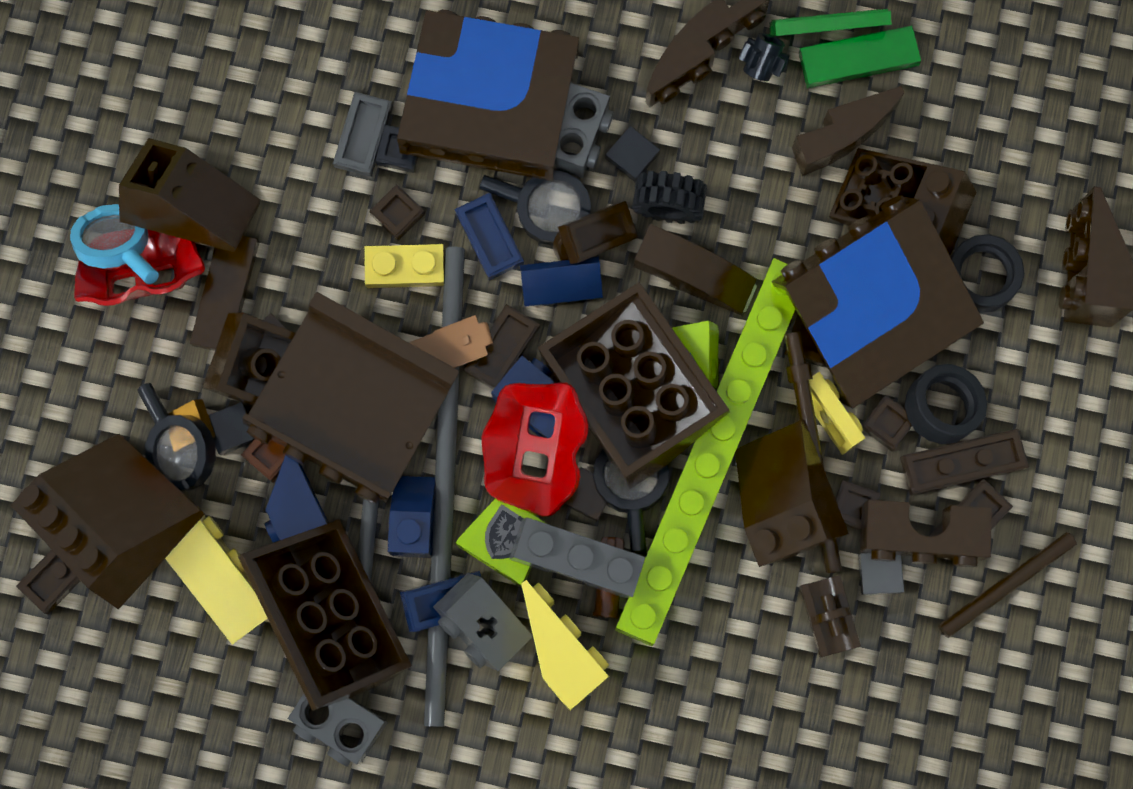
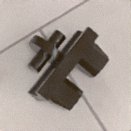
(830, 616)

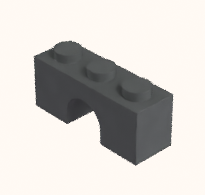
(577, 557)

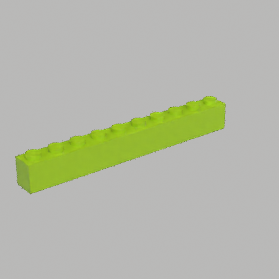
(708, 463)

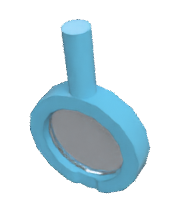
(107, 243)

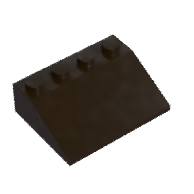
(634, 384)
(108, 516)
(325, 614)

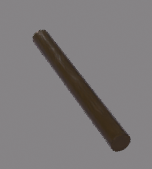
(1007, 584)

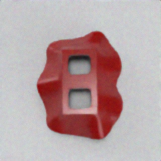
(161, 253)
(508, 439)

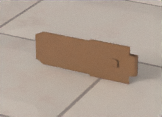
(457, 342)

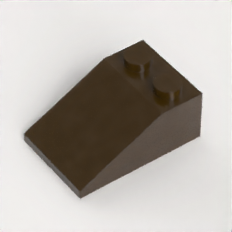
(246, 357)
(786, 495)

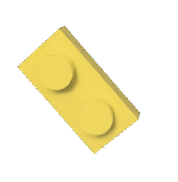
(404, 266)
(839, 424)

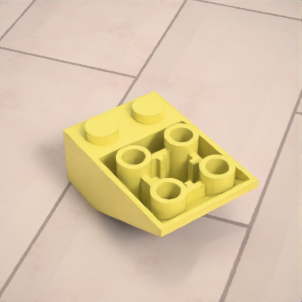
(563, 660)

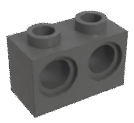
(583, 132)
(331, 731)

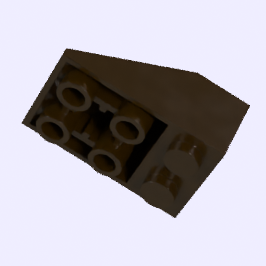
(881, 176)
(184, 197)
(1097, 265)

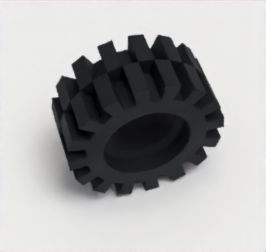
(669, 197)

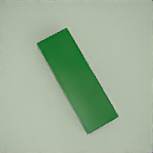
(830, 22)
(859, 57)

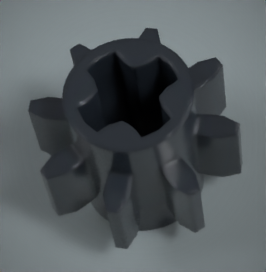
(764, 57)

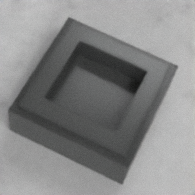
(880, 576)

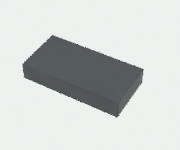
(362, 134)

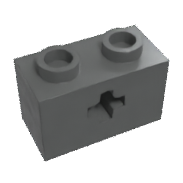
(502, 630)

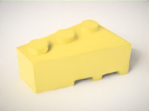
(217, 579)

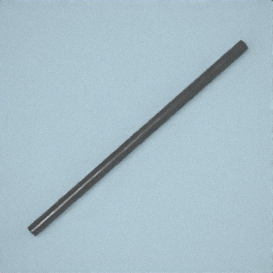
(444, 497)

